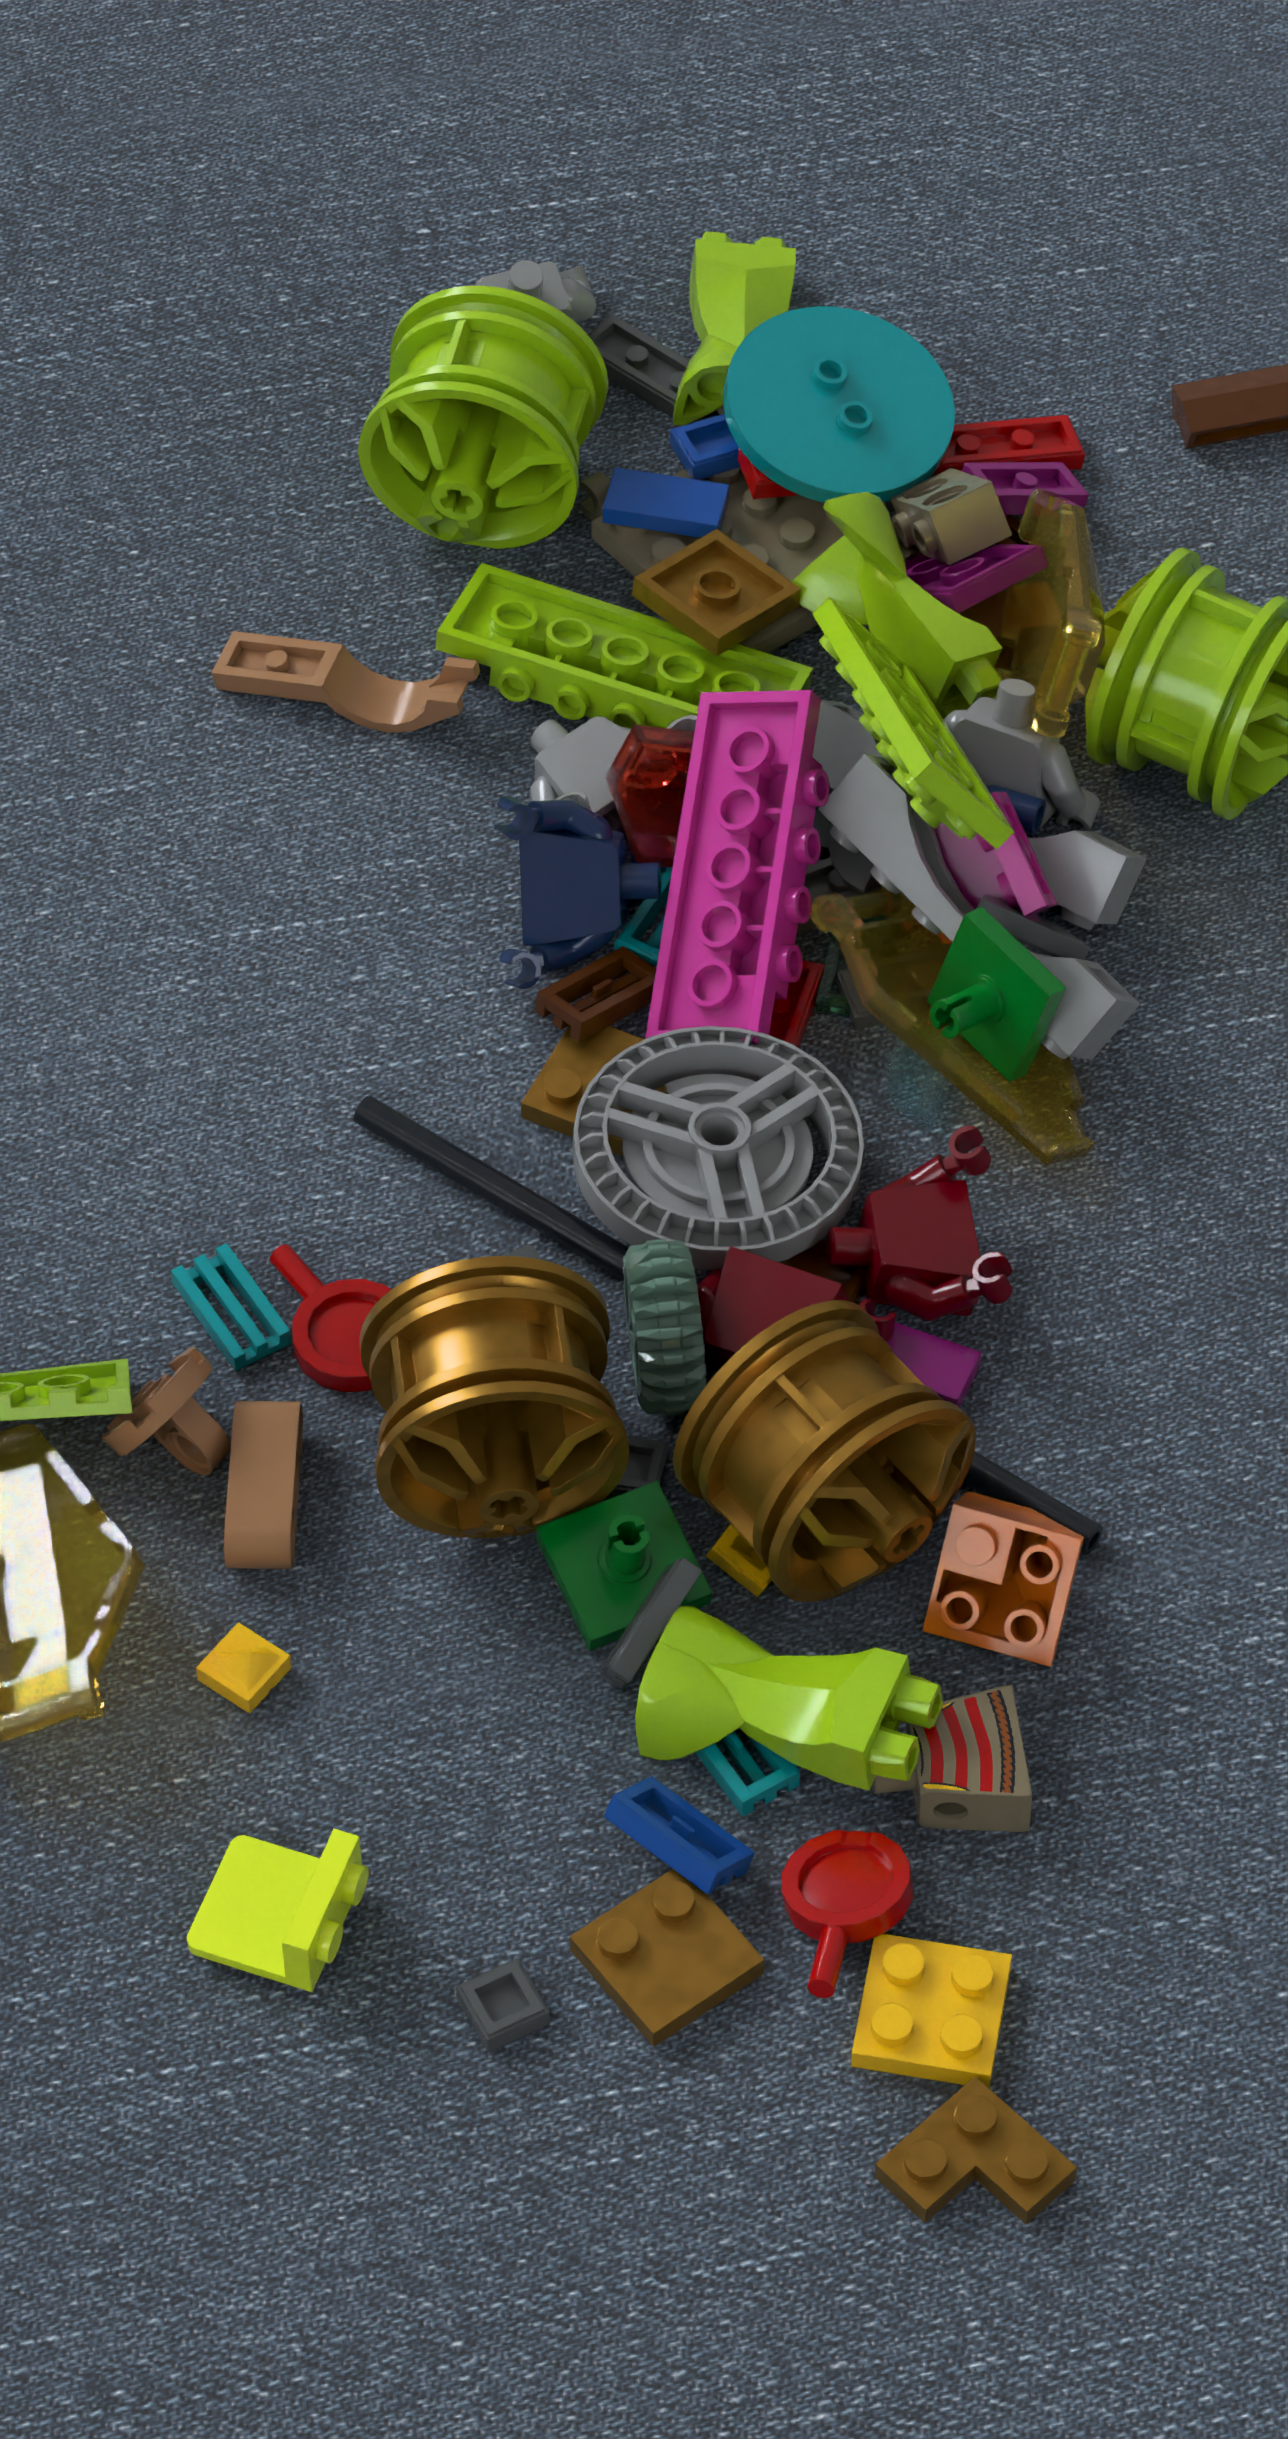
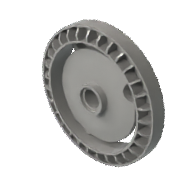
(720, 1148)

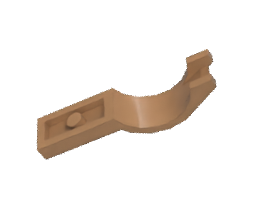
(332, 676)

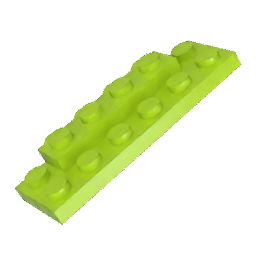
(595, 654)
(910, 731)

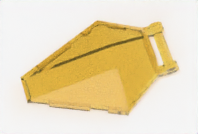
(1055, 614)
(894, 968)
(60, 1587)

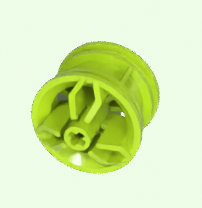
(483, 417)
(1194, 684)

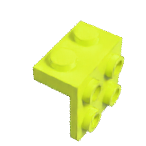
(279, 1908)

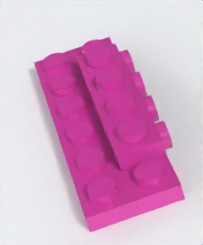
(740, 863)

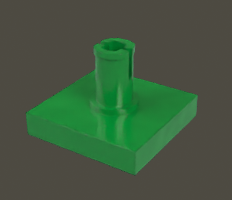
(994, 995)
(613, 1557)

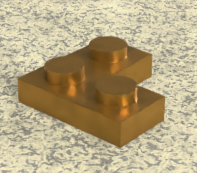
(979, 2140)

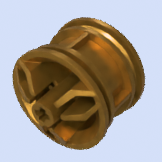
(493, 1397)
(824, 1450)

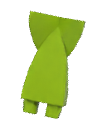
(729, 296)
(870, 582)
(812, 1710)

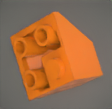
(1003, 1579)

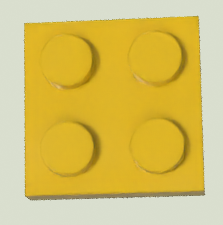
(931, 2010)

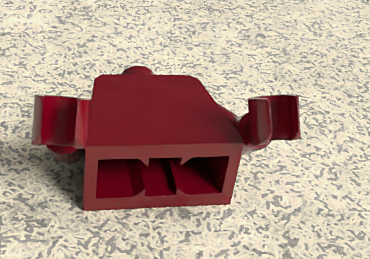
(923, 1239)
(758, 1292)

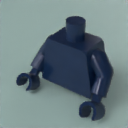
(570, 884)

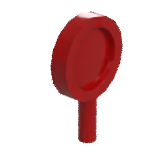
(328, 1323)
(844, 1892)

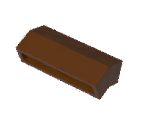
(1232, 406)

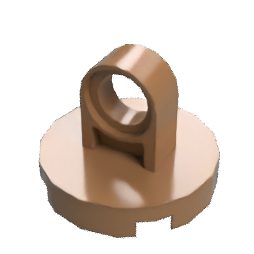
(174, 1417)

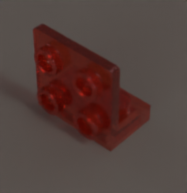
(650, 789)

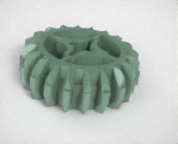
(664, 1326)

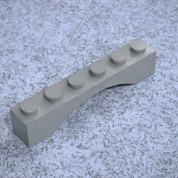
(876, 818)
(1083, 868)

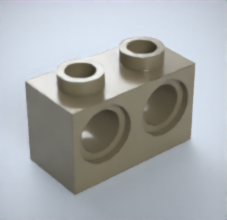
(950, 516)

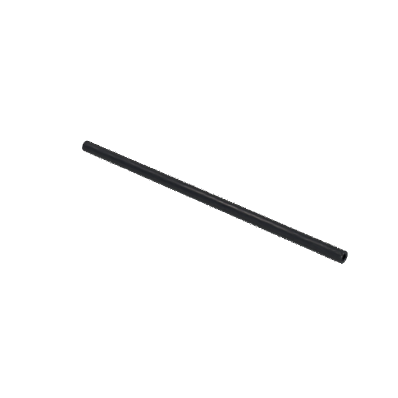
(609, 1254)

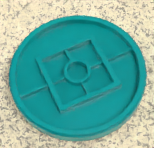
(838, 404)

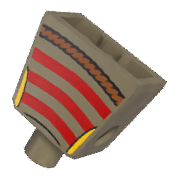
(970, 1766)

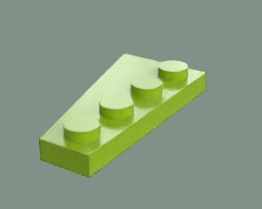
(66, 1391)

